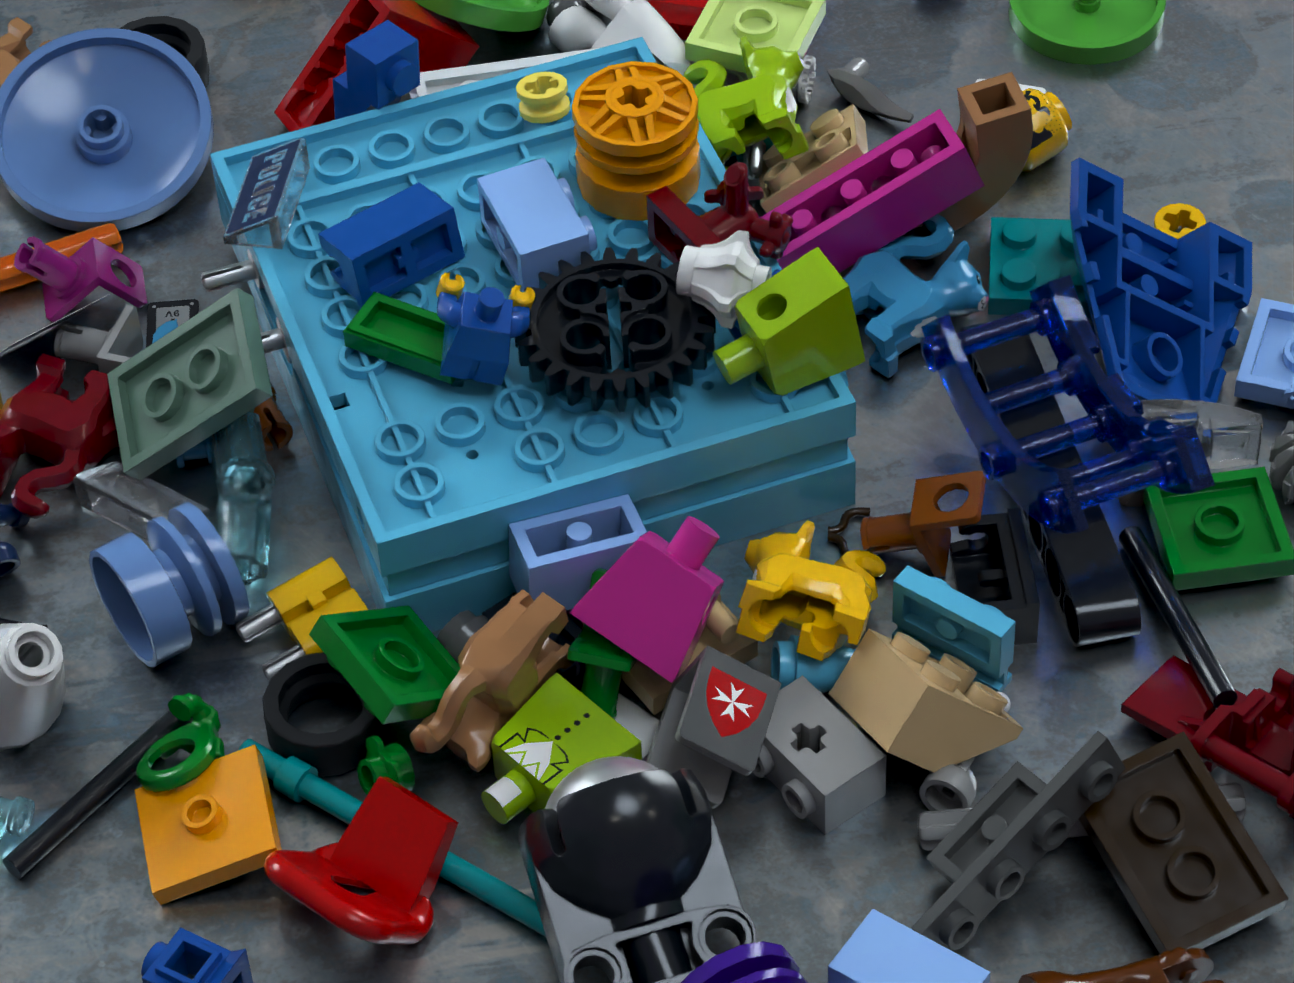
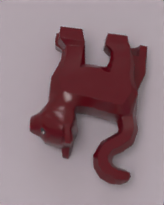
(56, 429)

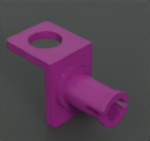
(74, 277)

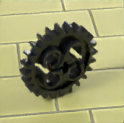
(570, 335)

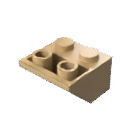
(921, 705)

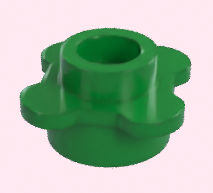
(385, 761)

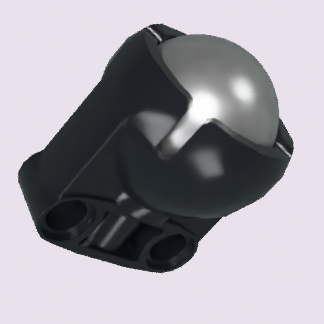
(630, 872)

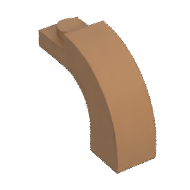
(998, 138)

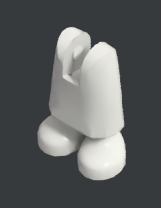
(582, 30)

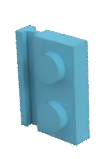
(954, 625)

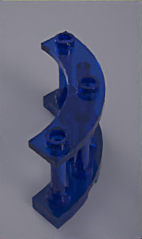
(1144, 450)

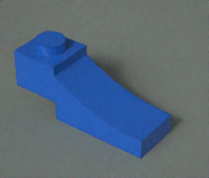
(379, 70)

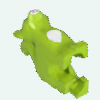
(753, 108)

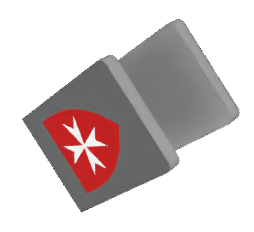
(714, 721)

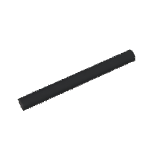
(1177, 617)
(87, 799)

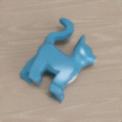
(902, 301)

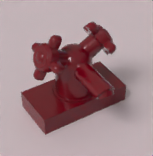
(675, 225)

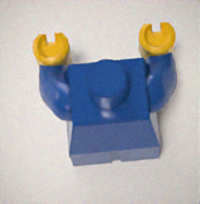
(480, 328)

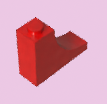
(441, 46)

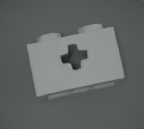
(820, 758)

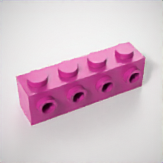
(881, 194)

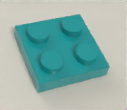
(1027, 256)

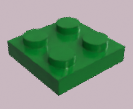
(1221, 531)
(388, 660)

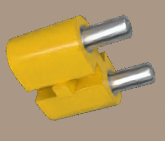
(298, 607)

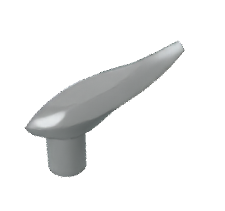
(864, 95)

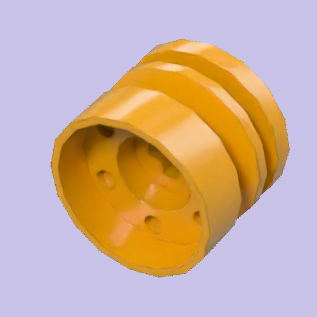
(635, 136)

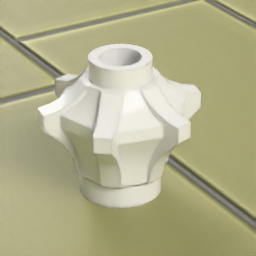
(721, 275)

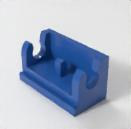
(393, 243)

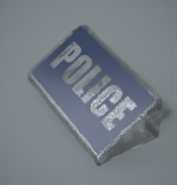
(269, 196)

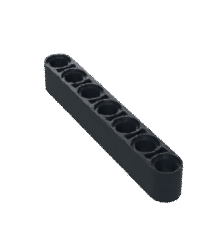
(1080, 566)

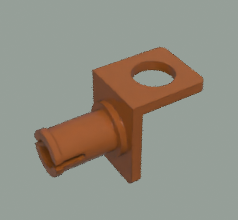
(926, 525)

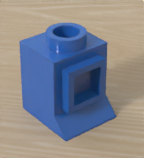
(195, 956)

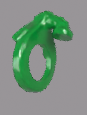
(197, 738)

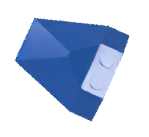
(1155, 299)

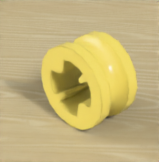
(543, 97)

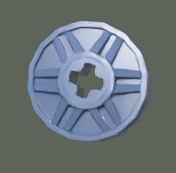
(176, 581)

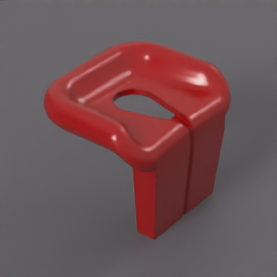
(389, 847)

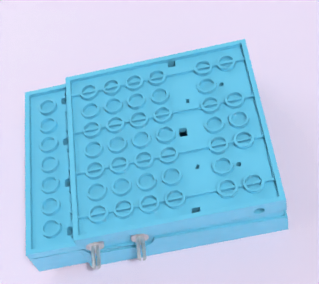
(442, 468)

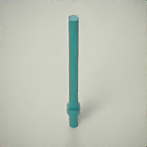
(301, 781)

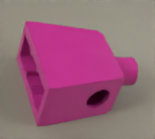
(656, 598)

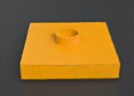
(209, 826)

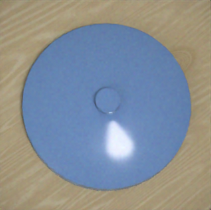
(103, 129)

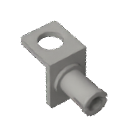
(98, 346)

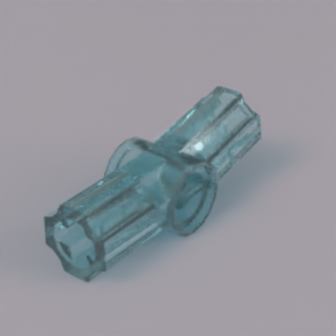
(243, 494)

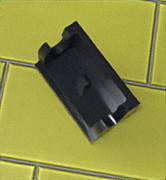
(999, 570)

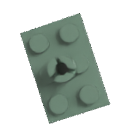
(189, 384)

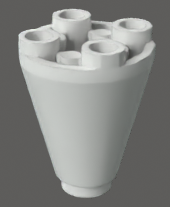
(29, 683)

